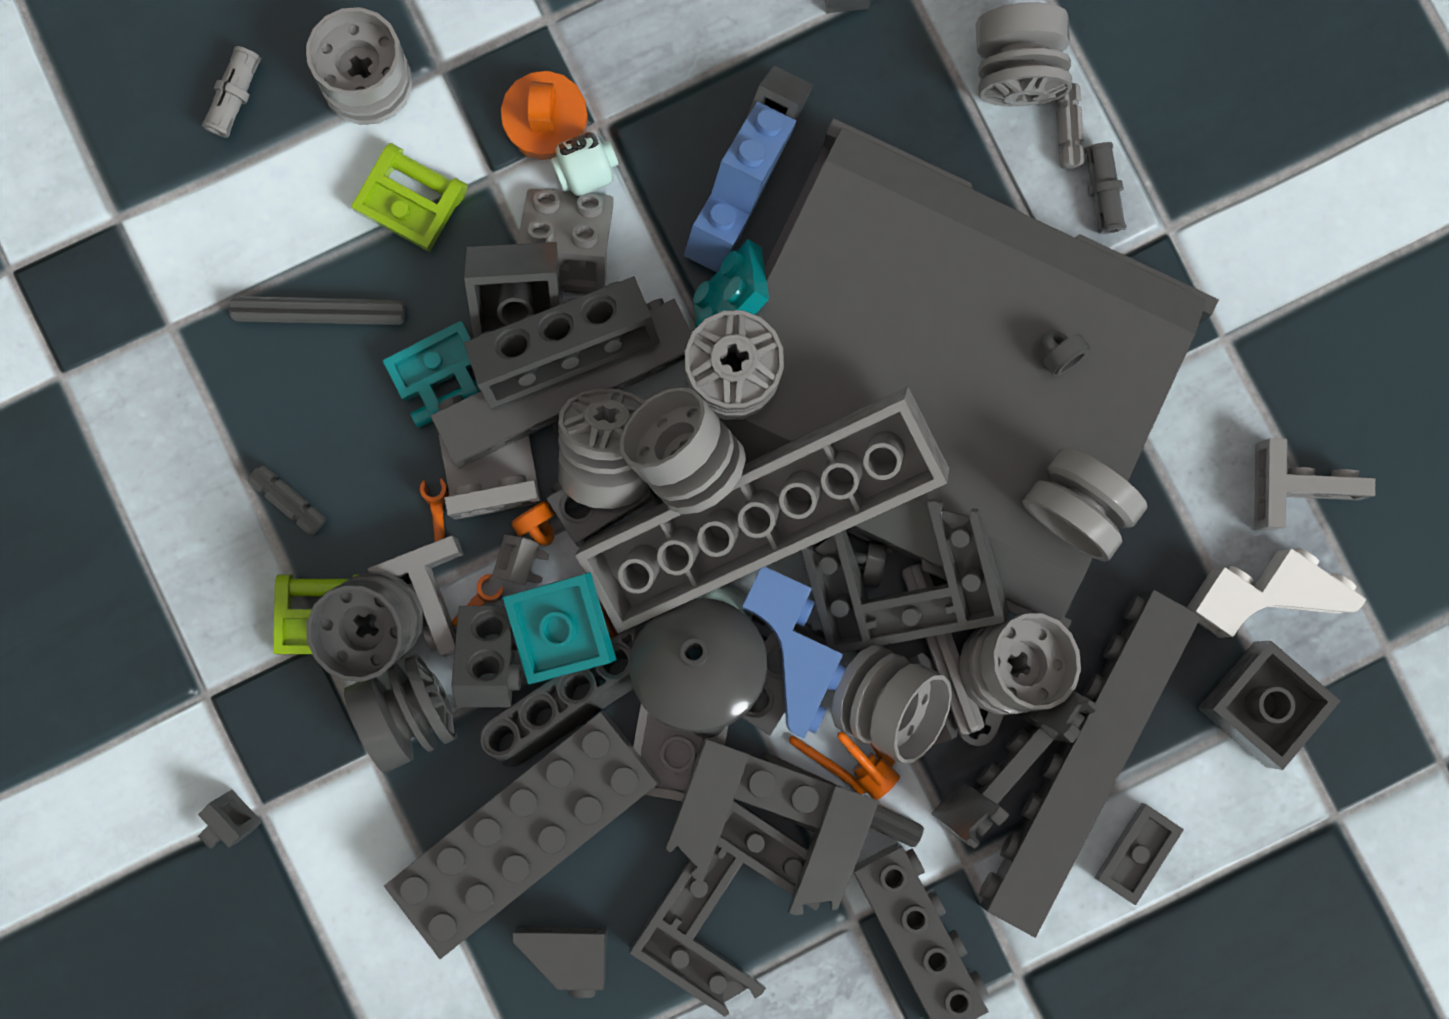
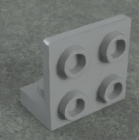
(578, 227)
(492, 483)

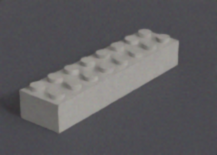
(774, 510)

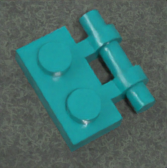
(430, 364)

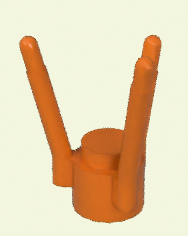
(873, 773)

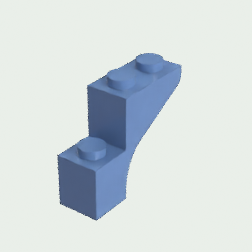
(738, 186)
(806, 664)

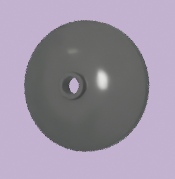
(703, 691)

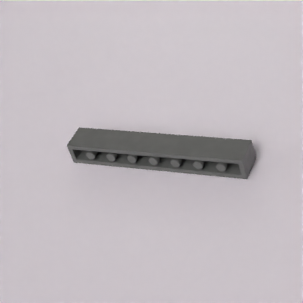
(1088, 768)

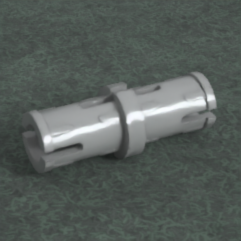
(231, 91)

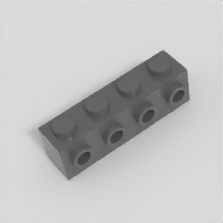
(918, 935)

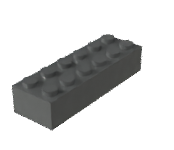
(522, 834)

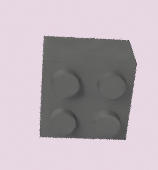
(511, 283)
(1269, 704)

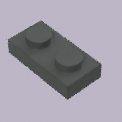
(1138, 853)

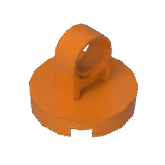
(542, 113)

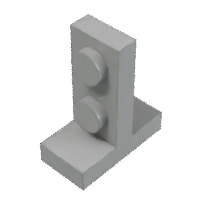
(1274, 484)
(418, 566)

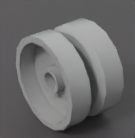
(1085, 503)

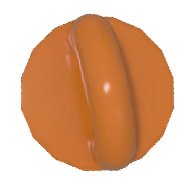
(531, 519)

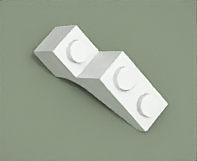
(1288, 582)

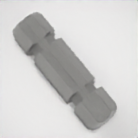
(1070, 129)

